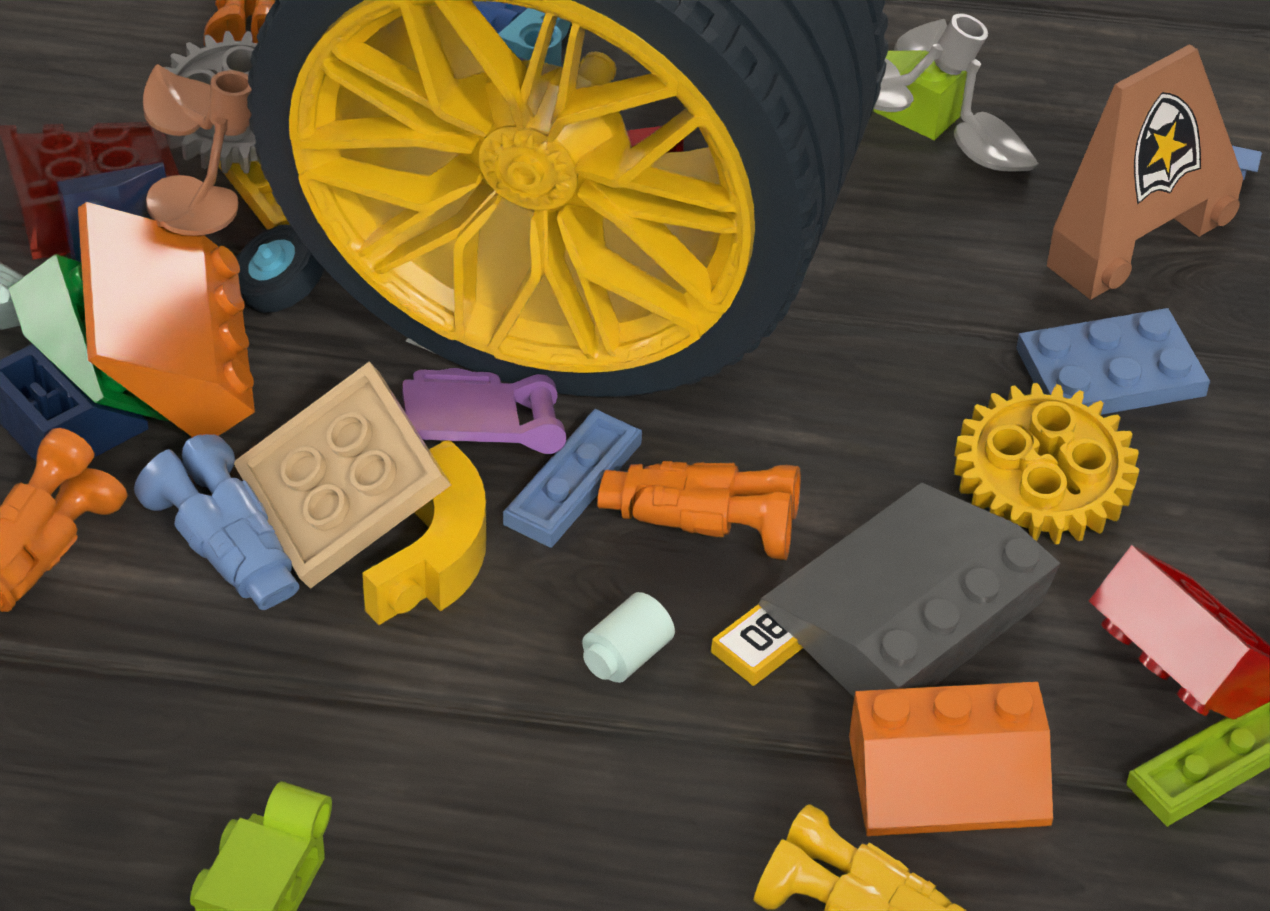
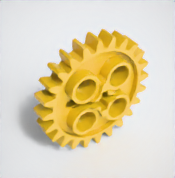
(1046, 462)

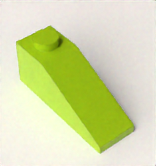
(935, 96)

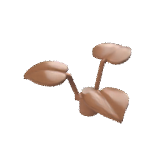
(179, 109)

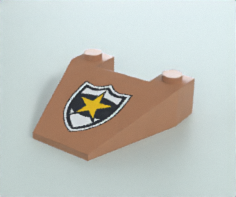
(1149, 161)

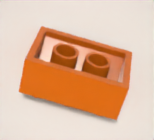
(952, 758)

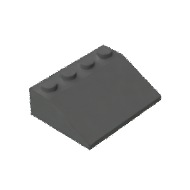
(913, 592)

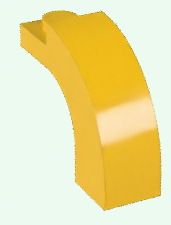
(446, 556)

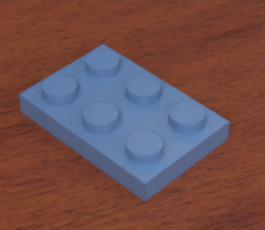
(1116, 360)

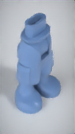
(222, 527)

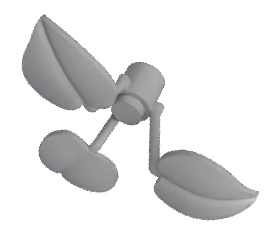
(954, 50)

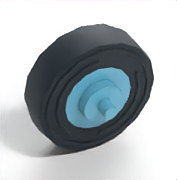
(276, 270)

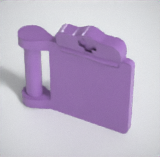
(480, 408)

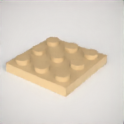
(341, 474)

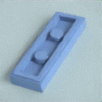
(571, 478)

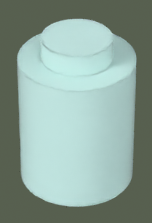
(627, 638)

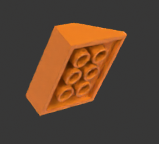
(166, 319)

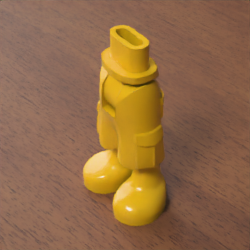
(871, 879)

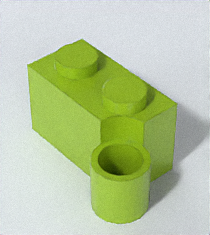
(268, 858)

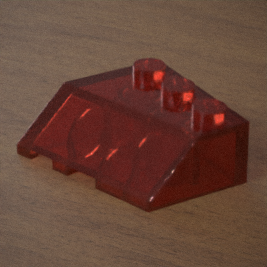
(57, 155)

